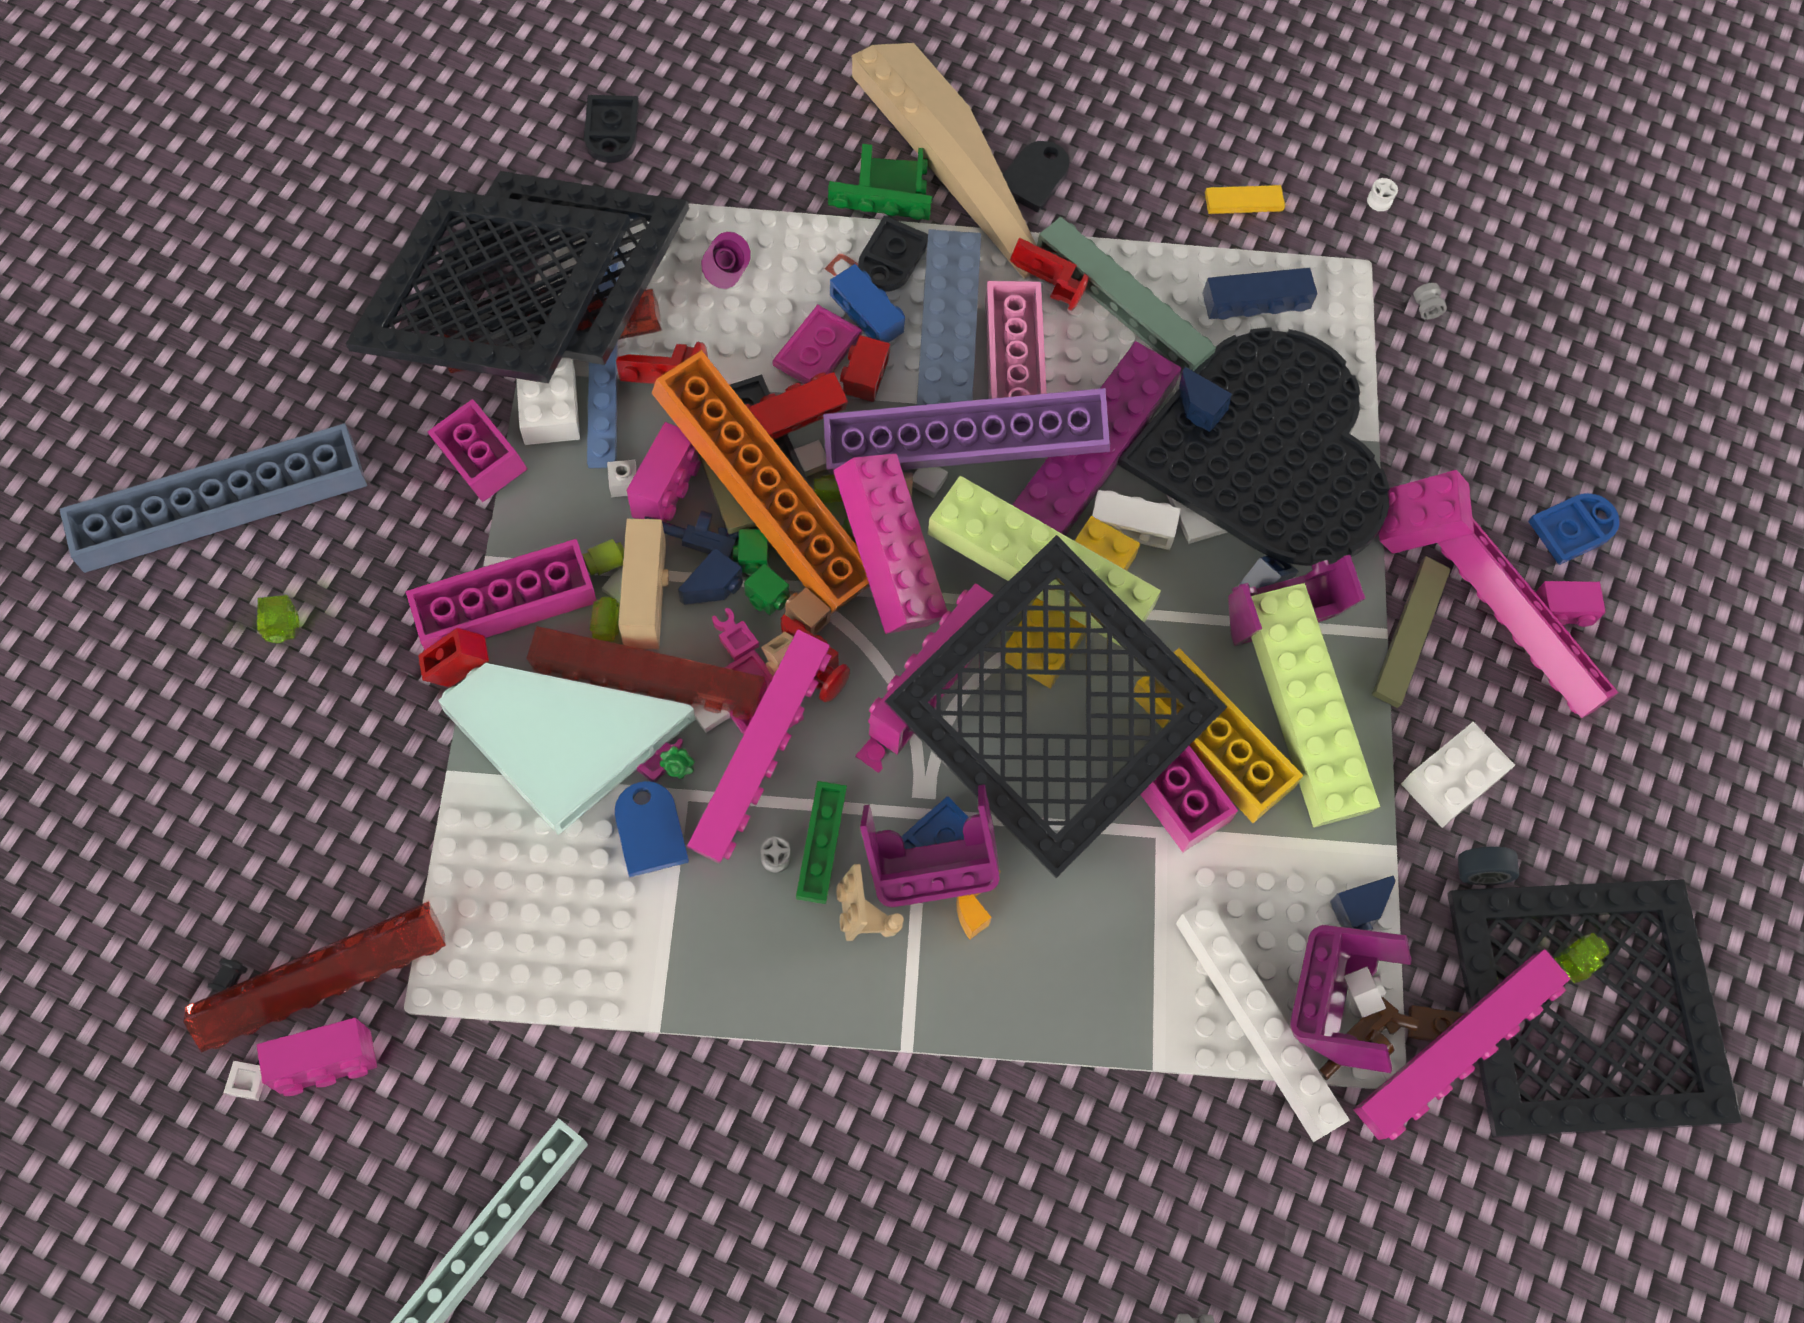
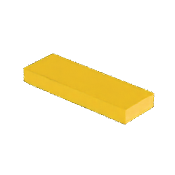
(1244, 199)

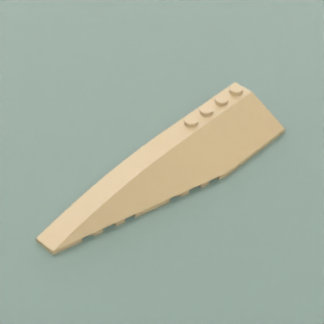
(941, 122)

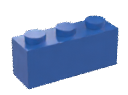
(867, 304)

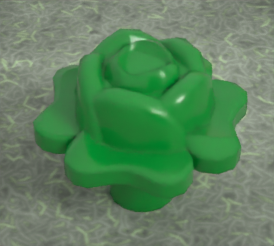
(677, 762)

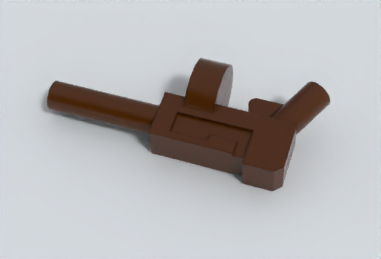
(1370, 1030)

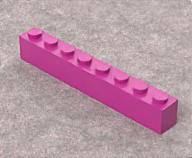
(1529, 621)
(759, 746)
(1461, 1045)

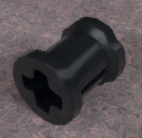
(227, 975)

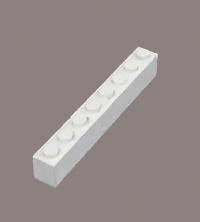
(1261, 1021)

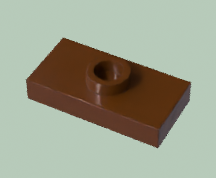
(1431, 1022)

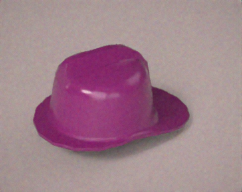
(726, 260)

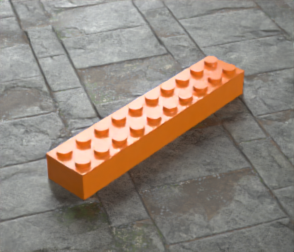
(762, 480)

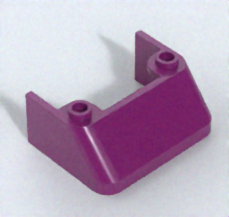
(1330, 588)
(933, 870)
(1323, 991)

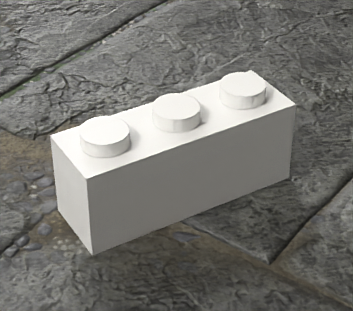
(1139, 519)

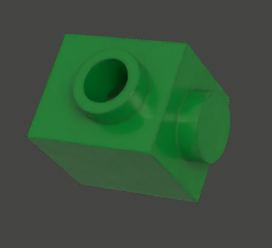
(751, 551)
(767, 590)

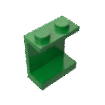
(893, 174)

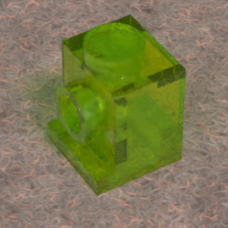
(1583, 957)

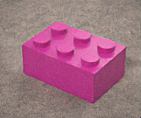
(477, 450)
(663, 475)
(1427, 512)
(1189, 801)
(316, 1057)

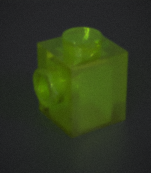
(276, 618)

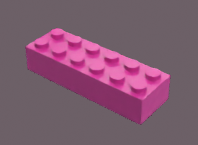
(890, 542)
(504, 594)
(884, 723)

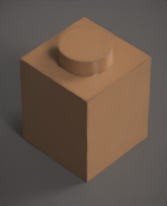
(808, 610)

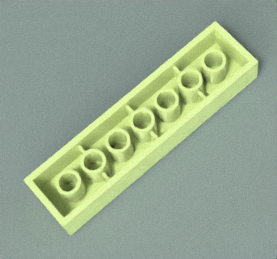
(1008, 538)
(1311, 707)

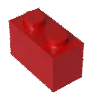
(865, 368)
(453, 657)

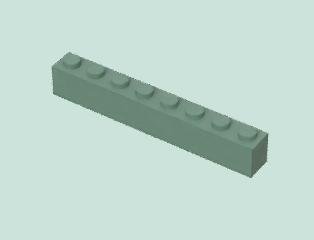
(1127, 298)

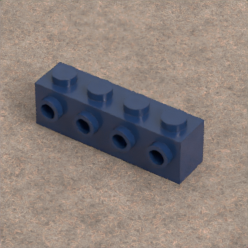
(1259, 293)

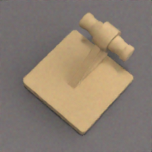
(859, 914)

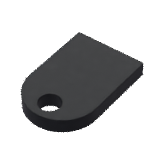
(611, 123)
(1034, 177)
(892, 252)

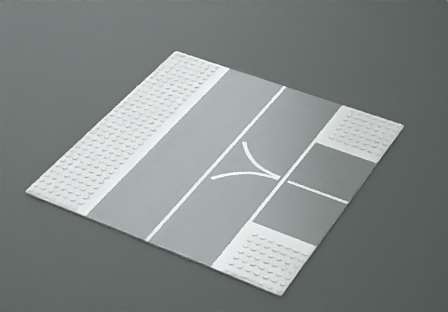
(1070, 963)

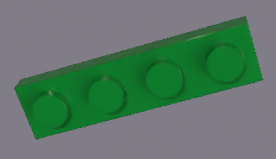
(879, 200)
(821, 842)

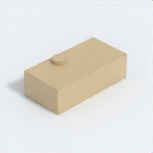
(643, 583)

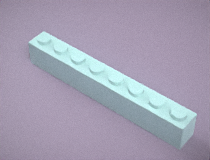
(494, 1227)

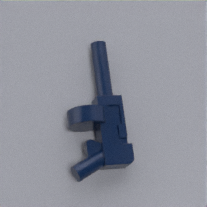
(700, 538)

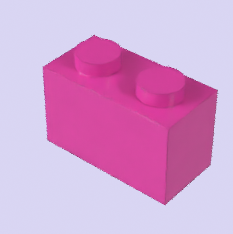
(1573, 601)

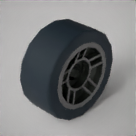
(1488, 866)

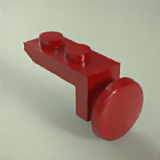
(1051, 269)
(649, 368)
(834, 676)

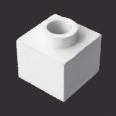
(620, 476)
(1366, 991)

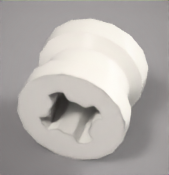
(1382, 194)

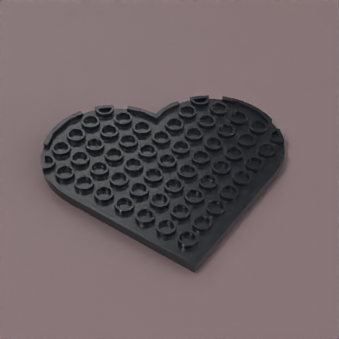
(1280, 458)

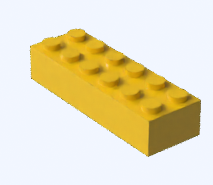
(1103, 541)
(1233, 751)

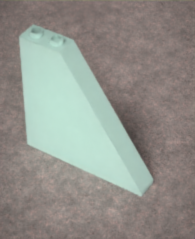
(560, 737)

